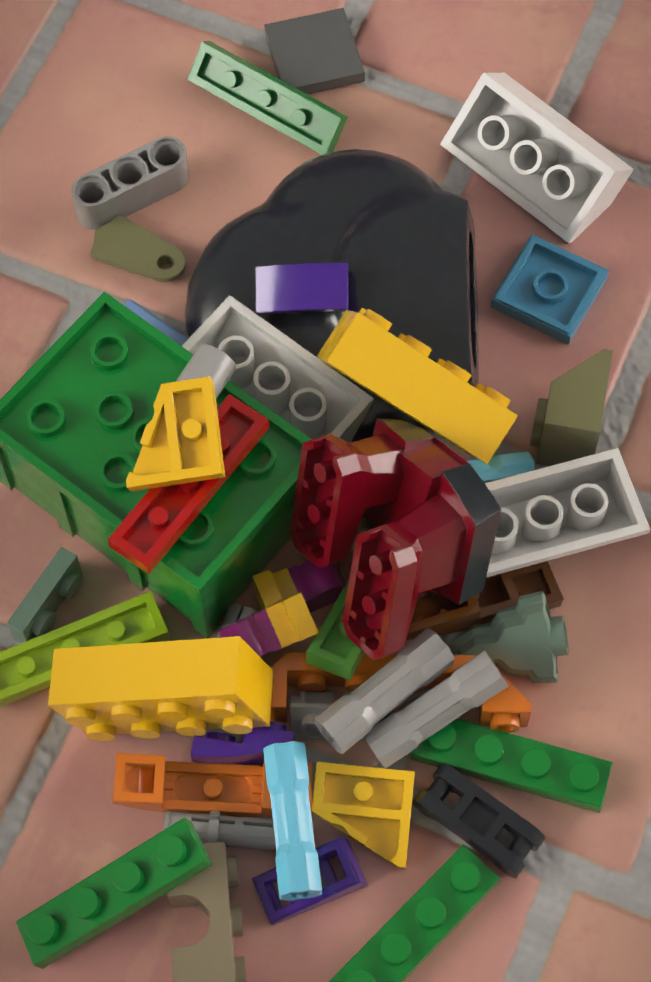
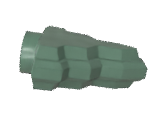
(519, 639)

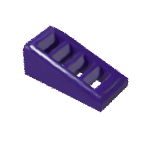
(335, 889)

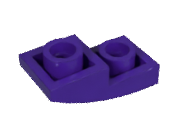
(301, 288)
(222, 748)

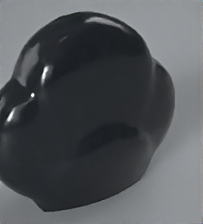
(403, 248)

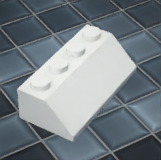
(535, 155)
(283, 373)
(564, 511)

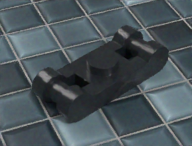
(479, 819)

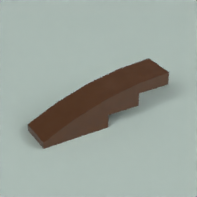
(499, 592)

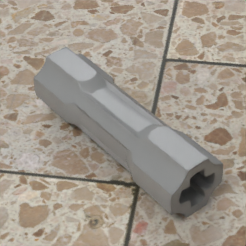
(357, 712)
(409, 726)

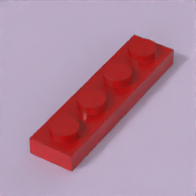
(169, 510)

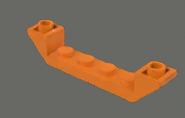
(502, 712)

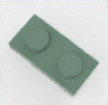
(38, 608)

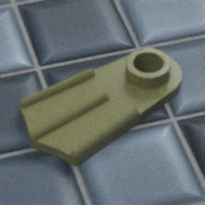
(136, 250)

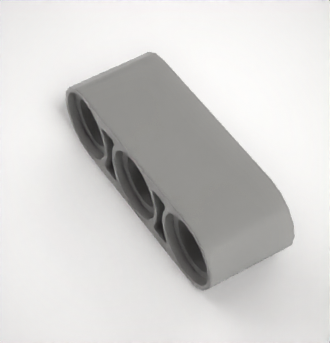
(143, 166)

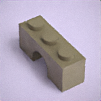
(214, 955)

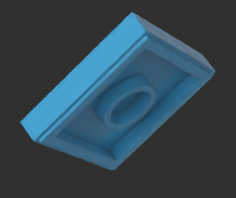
(549, 289)

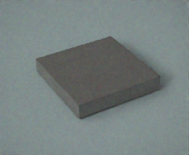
(315, 51)

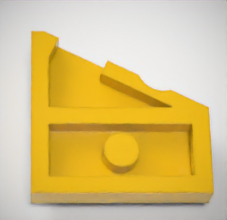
(181, 438)
(367, 806)

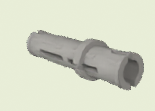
(235, 831)

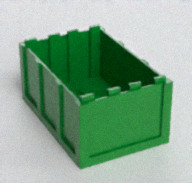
(77, 434)

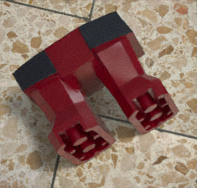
(429, 520)

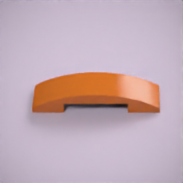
(193, 787)

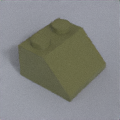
(572, 416)

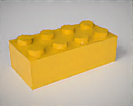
(416, 385)
(162, 688)

